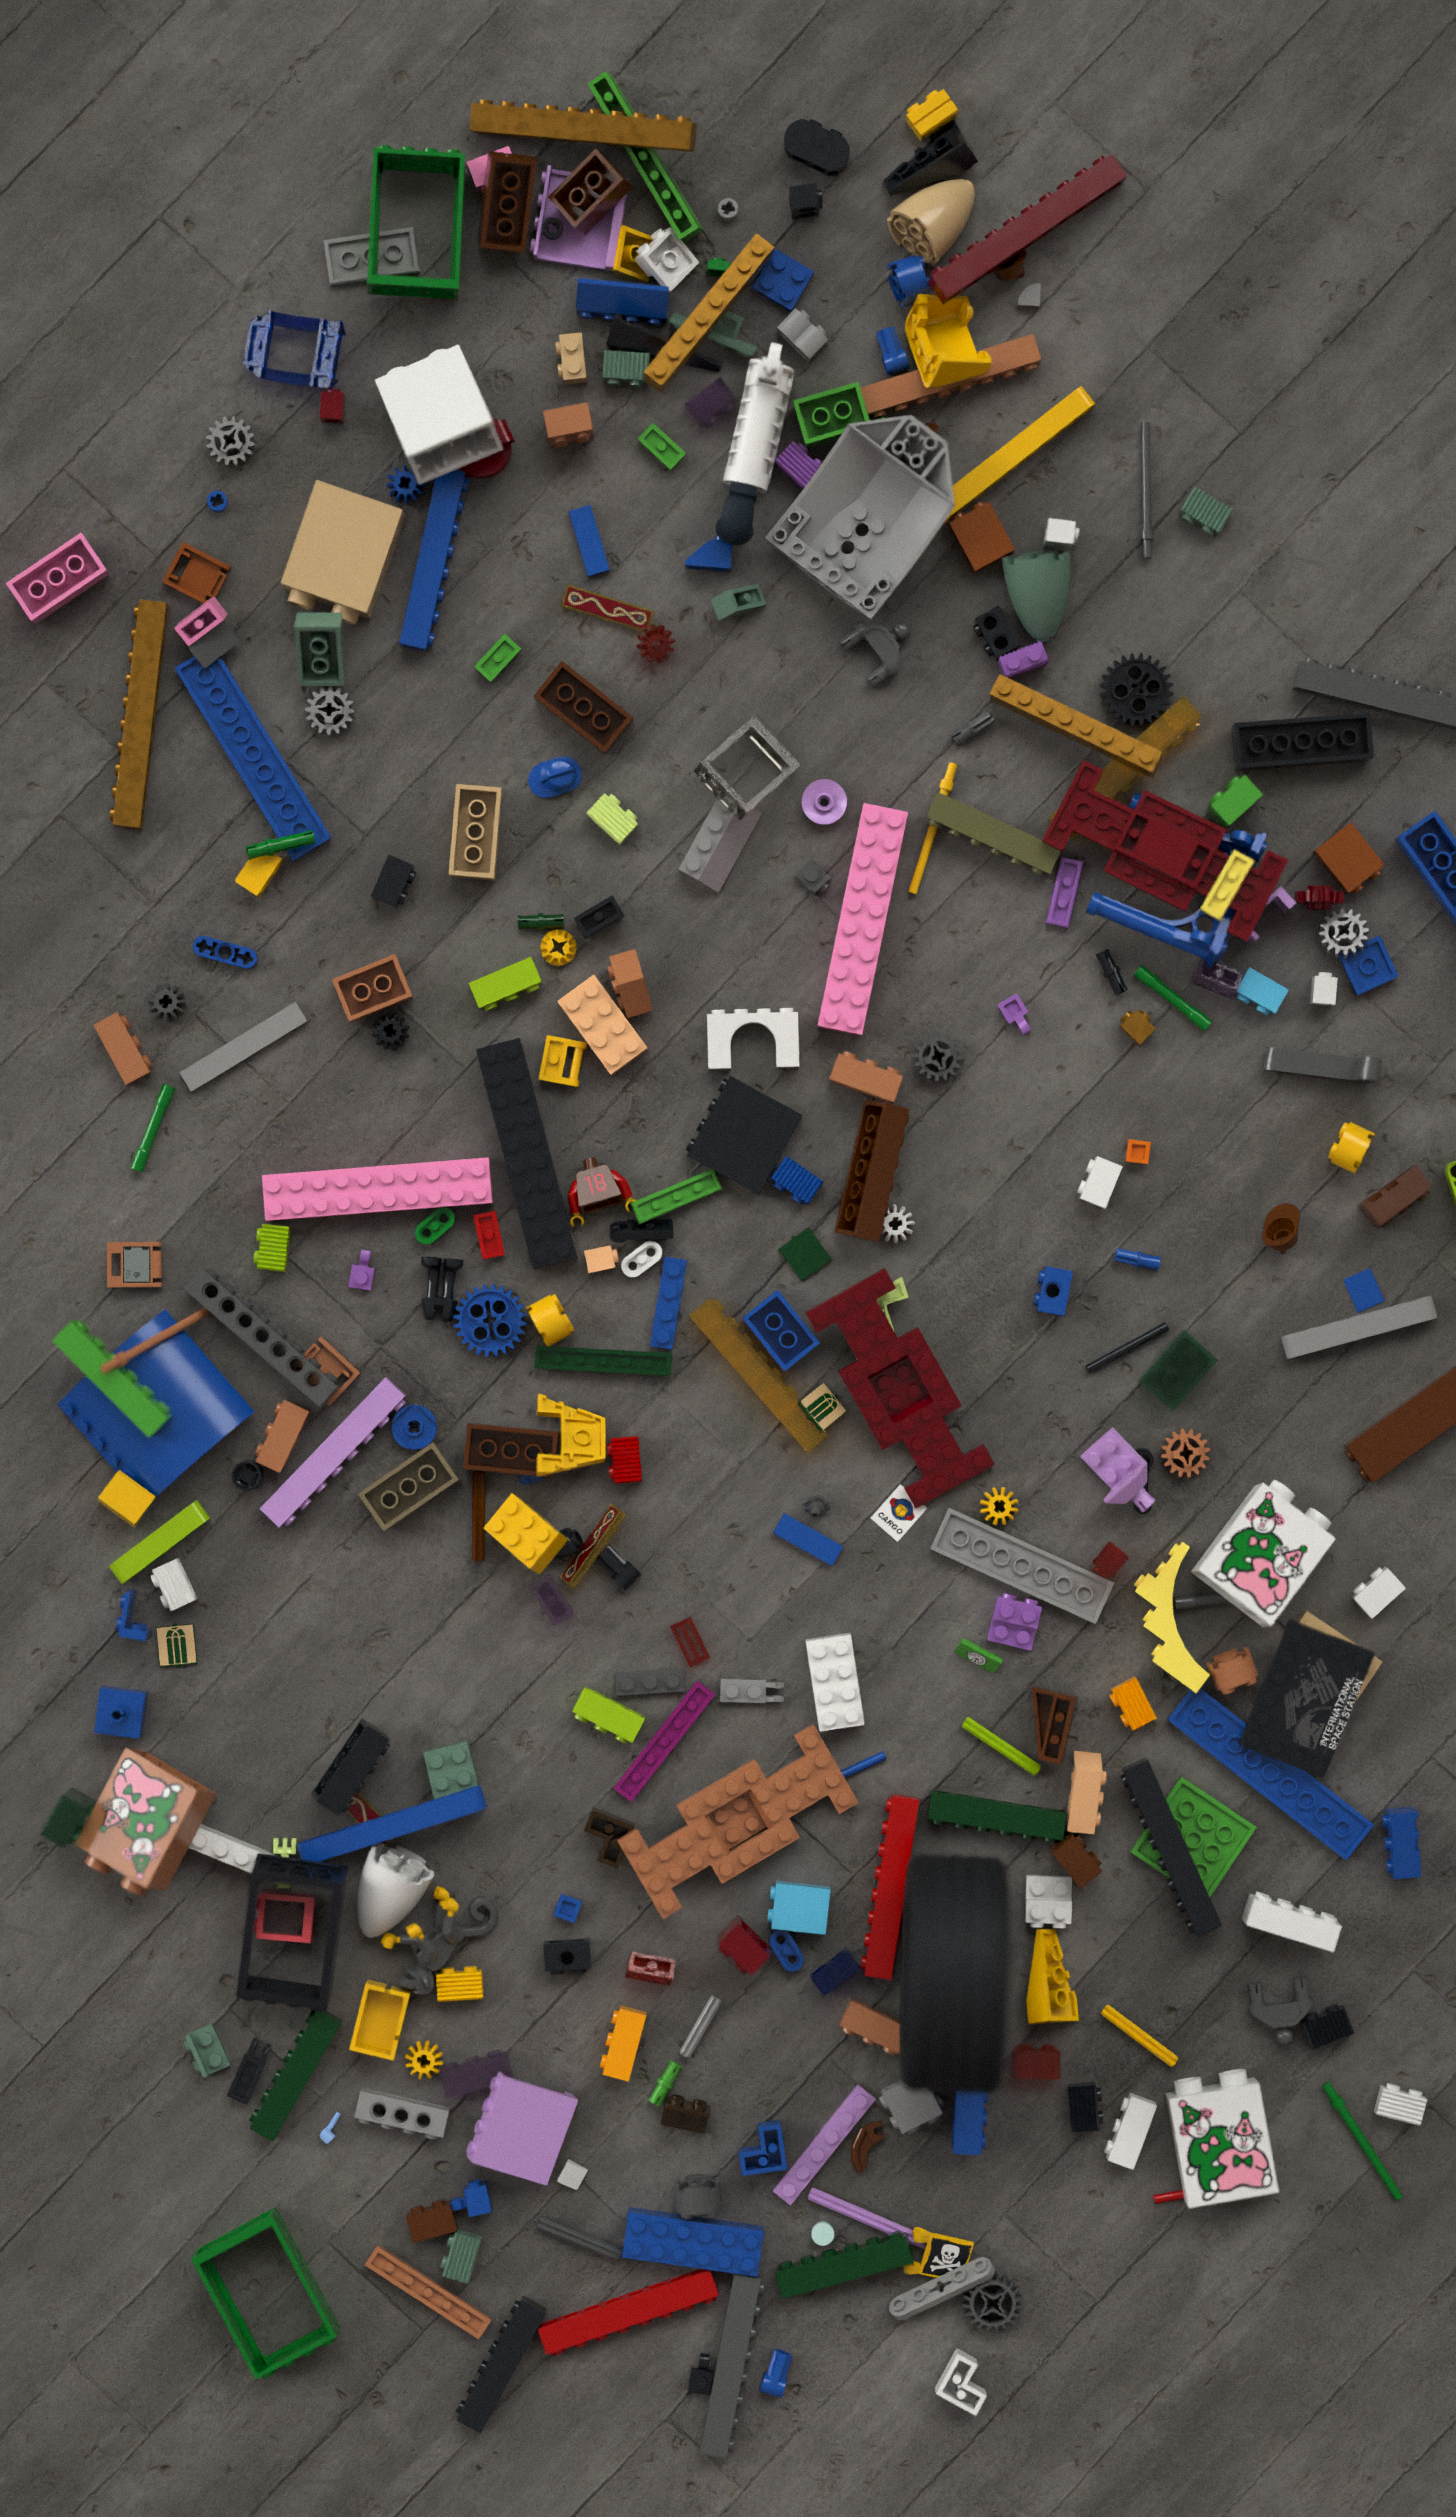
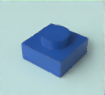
(567, 1908)

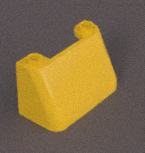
(943, 341)

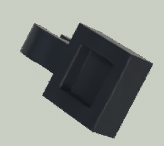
(701, 2378)

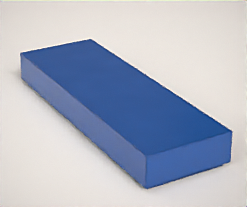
(589, 541)
(808, 1539)

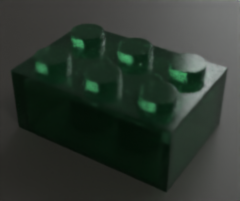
(1177, 1370)
(68, 1817)

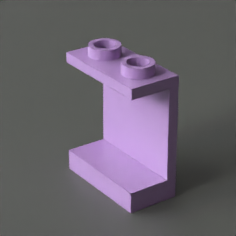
(1284, 902)

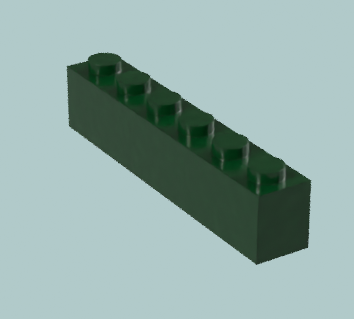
(996, 1815)
(295, 2074)
(844, 2265)

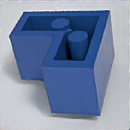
(769, 2155)

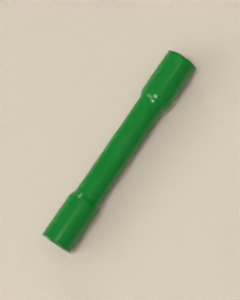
(1192, 1013)
(143, 1152)

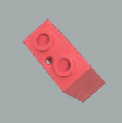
(308, 1920)

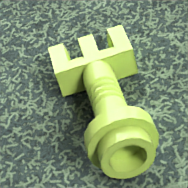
(284, 1851)

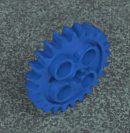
(510, 1316)

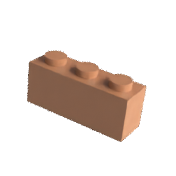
(123, 1048)
(282, 1435)
(872, 2025)

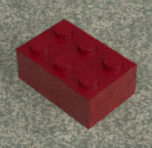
(743, 1946)

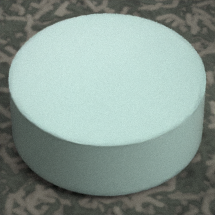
(822, 2233)

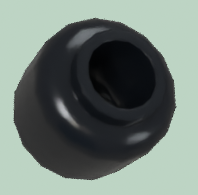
(572, 1546)

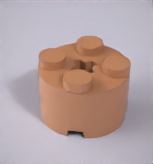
(1232, 1670)

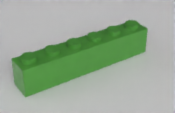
(118, 1384)

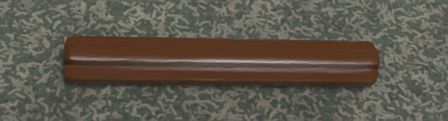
(478, 1516)

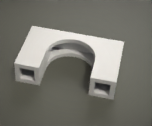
(781, 1024)

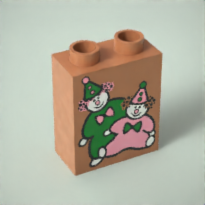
(144, 1821)

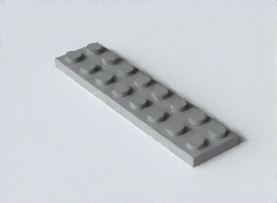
(1022, 1565)

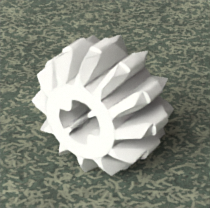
(900, 1229)

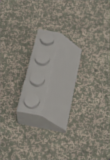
(717, 846)

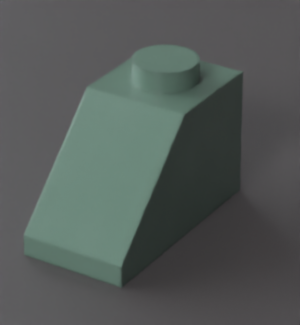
(738, 601)

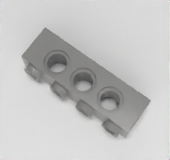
(437, 2113)

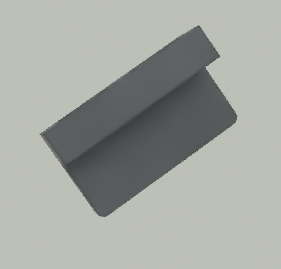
(213, 644)

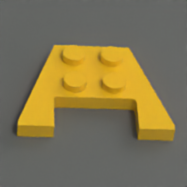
(580, 1438)

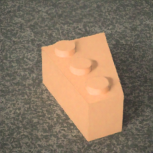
(1085, 1793)

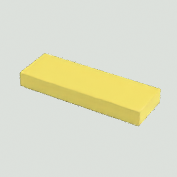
(1227, 885)

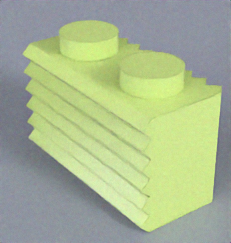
(612, 818)

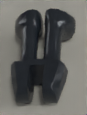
(449, 1304)

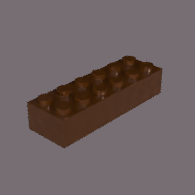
(872, 1170)

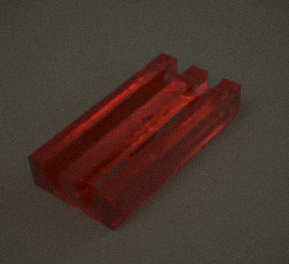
(681, 1624)

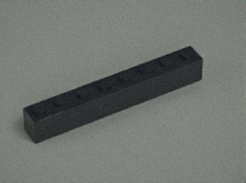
(1171, 1847)

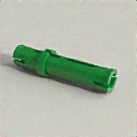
(285, 843)

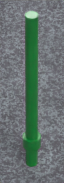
(1338, 2104)

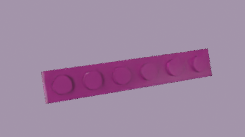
(664, 1741)

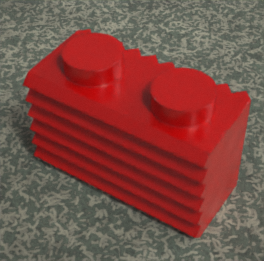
(625, 1459)

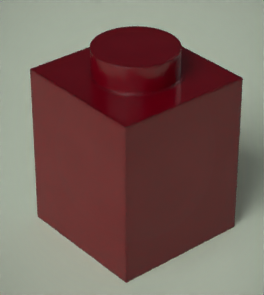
(332, 406)

